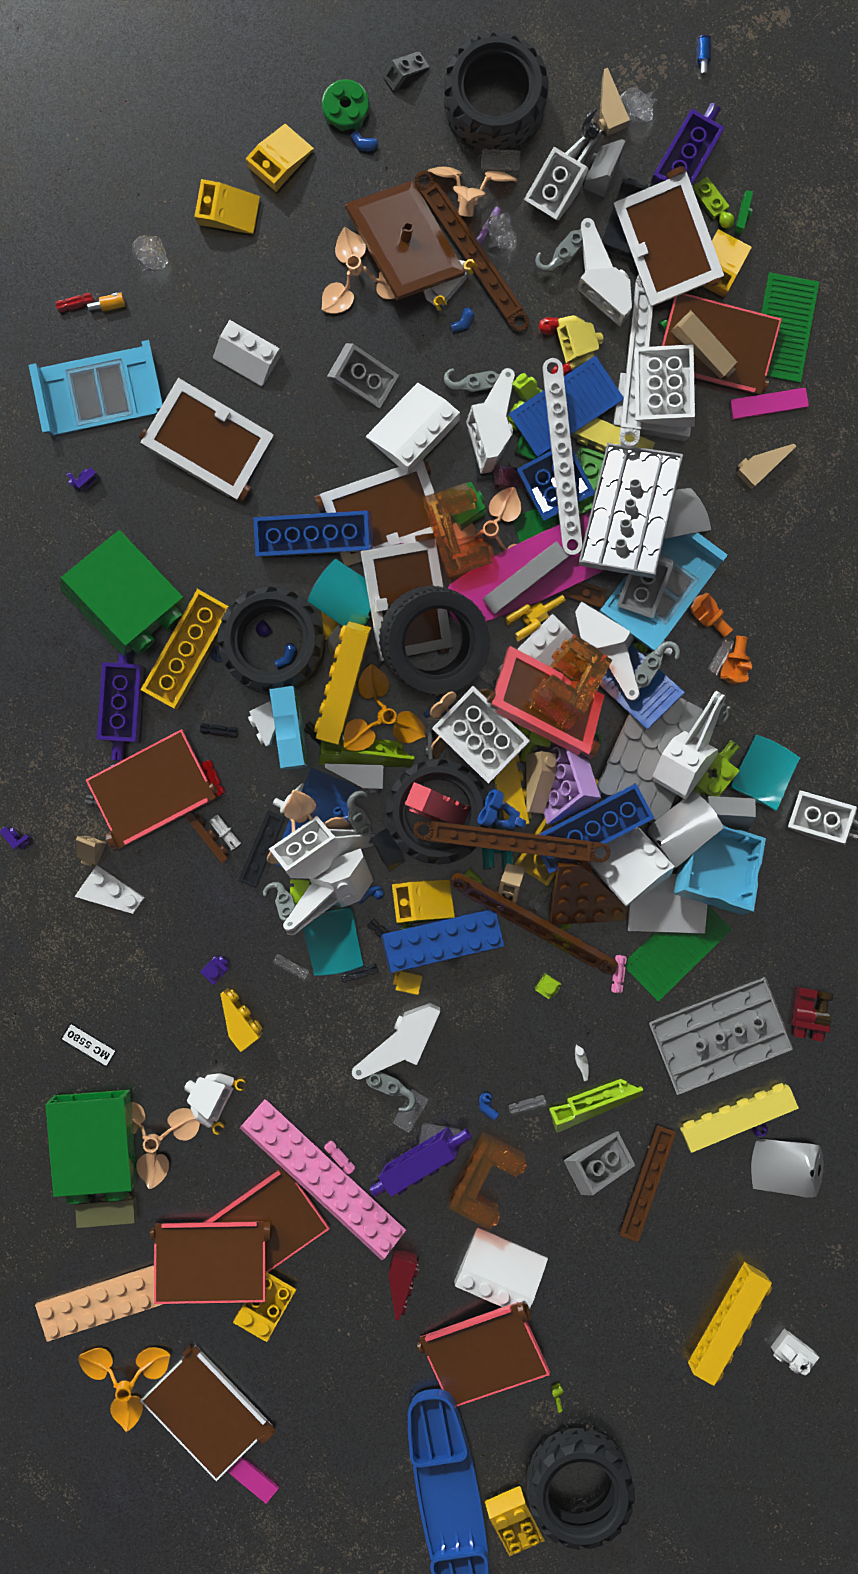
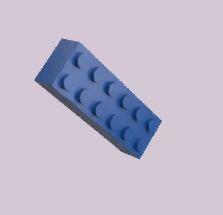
(313, 533)
(602, 821)
(442, 941)

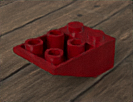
(401, 1271)

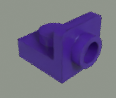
(86, 478)
(11, 837)
(215, 969)

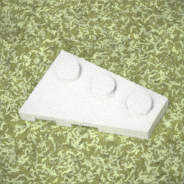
(109, 891)

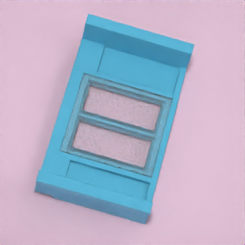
(96, 390)
(694, 564)

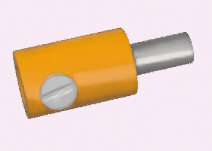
(108, 302)

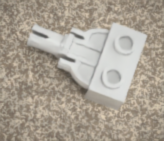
(794, 1352)

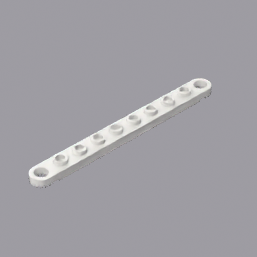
(638, 338)
(562, 456)

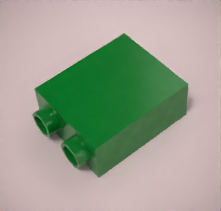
(122, 594)
(91, 1145)

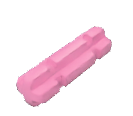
(618, 977)
(339, 1157)

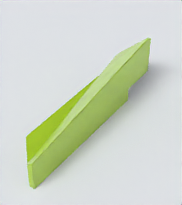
(379, 753)
(593, 1103)

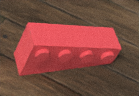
(436, 805)

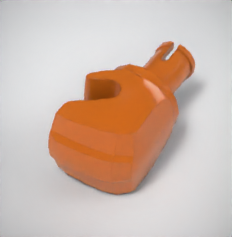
(708, 613)
(737, 663)

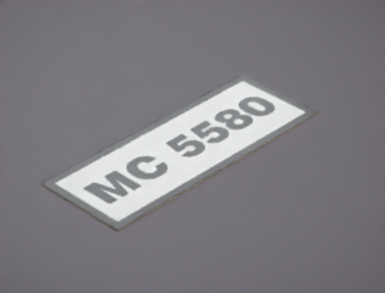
(88, 1045)

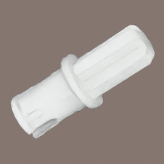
(224, 832)

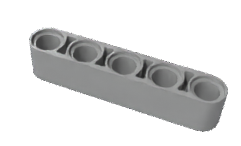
(525, 577)

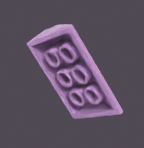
(573, 784)

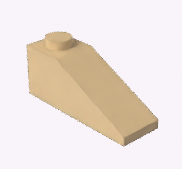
(612, 111)
(757, 467)
(539, 780)
(89, 849)
(512, 882)

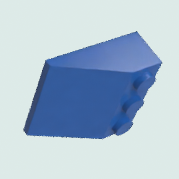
(540, 483)

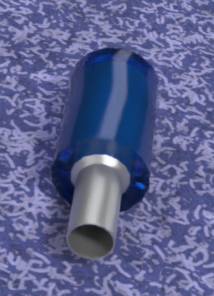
(703, 52)

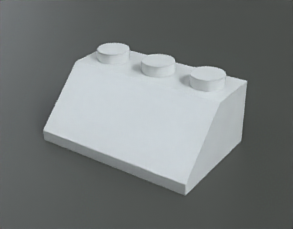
(246, 353)

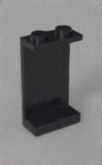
(614, 236)

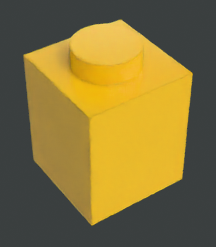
(408, 982)

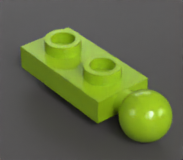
(713, 202)

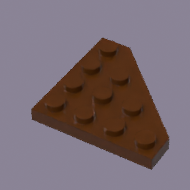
(582, 897)

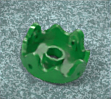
(349, 117)

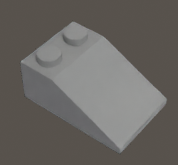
(603, 167)
(363, 375)
(644, 593)
(366, 776)
(599, 1164)

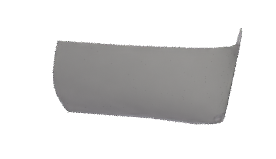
(687, 514)
(685, 828)
(787, 1167)

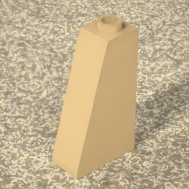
(705, 345)

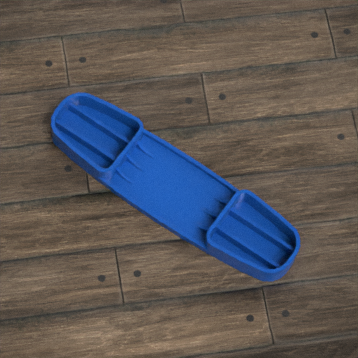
(446, 1485)

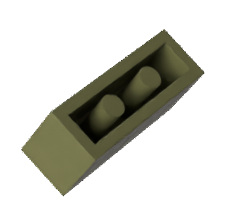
(104, 1213)

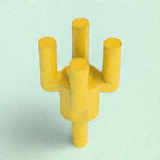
(532, 616)

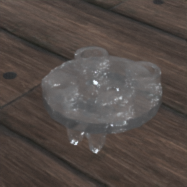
(638, 104)
(500, 230)
(149, 253)

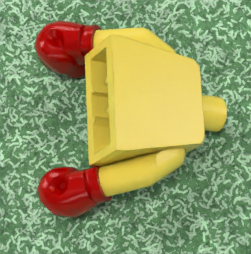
(576, 338)

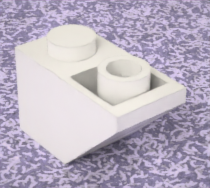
(263, 719)

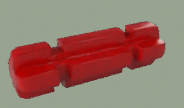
(74, 302)
(212, 776)

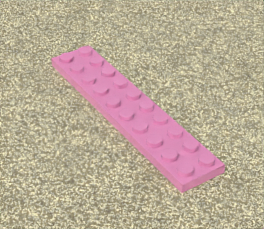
(323, 1179)

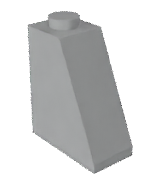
(734, 812)

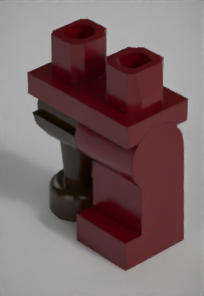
(807, 1017)

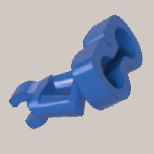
(489, 813)

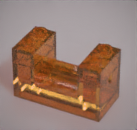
(455, 557)
(568, 703)
(465, 1194)

